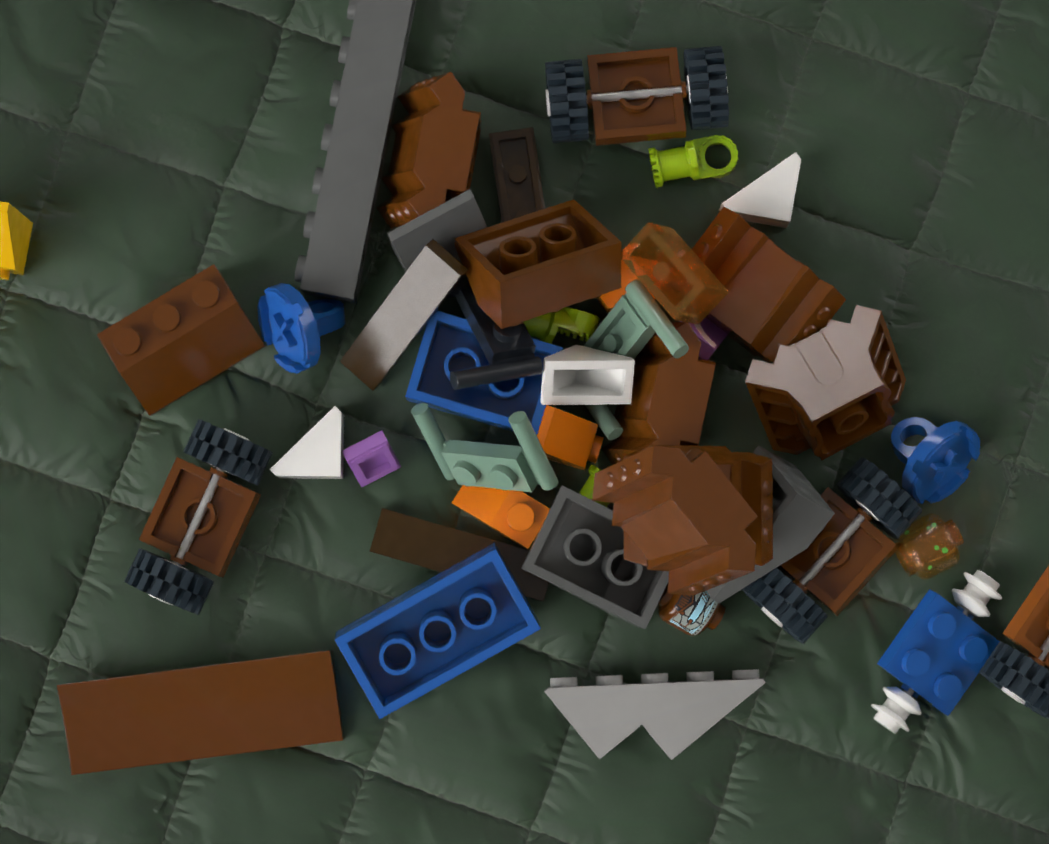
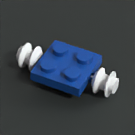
(938, 652)

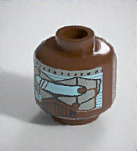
(689, 612)

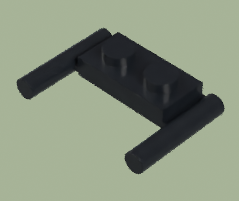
(506, 349)

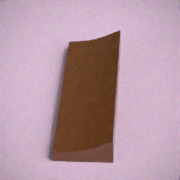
(201, 712)

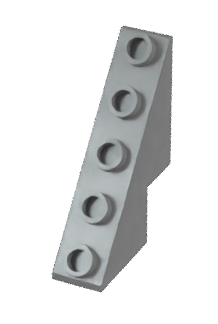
(669, 711)

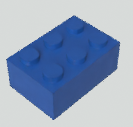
(452, 346)

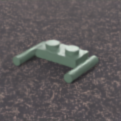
(626, 333)
(488, 463)

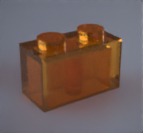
(673, 273)

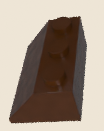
(540, 263)
(181, 340)

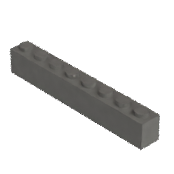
(355, 148)

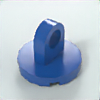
(296, 325)
(939, 461)

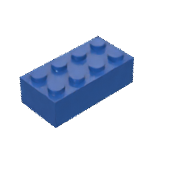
(437, 630)

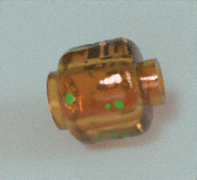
(929, 547)

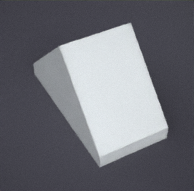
(769, 197)
(586, 377)
(317, 452)

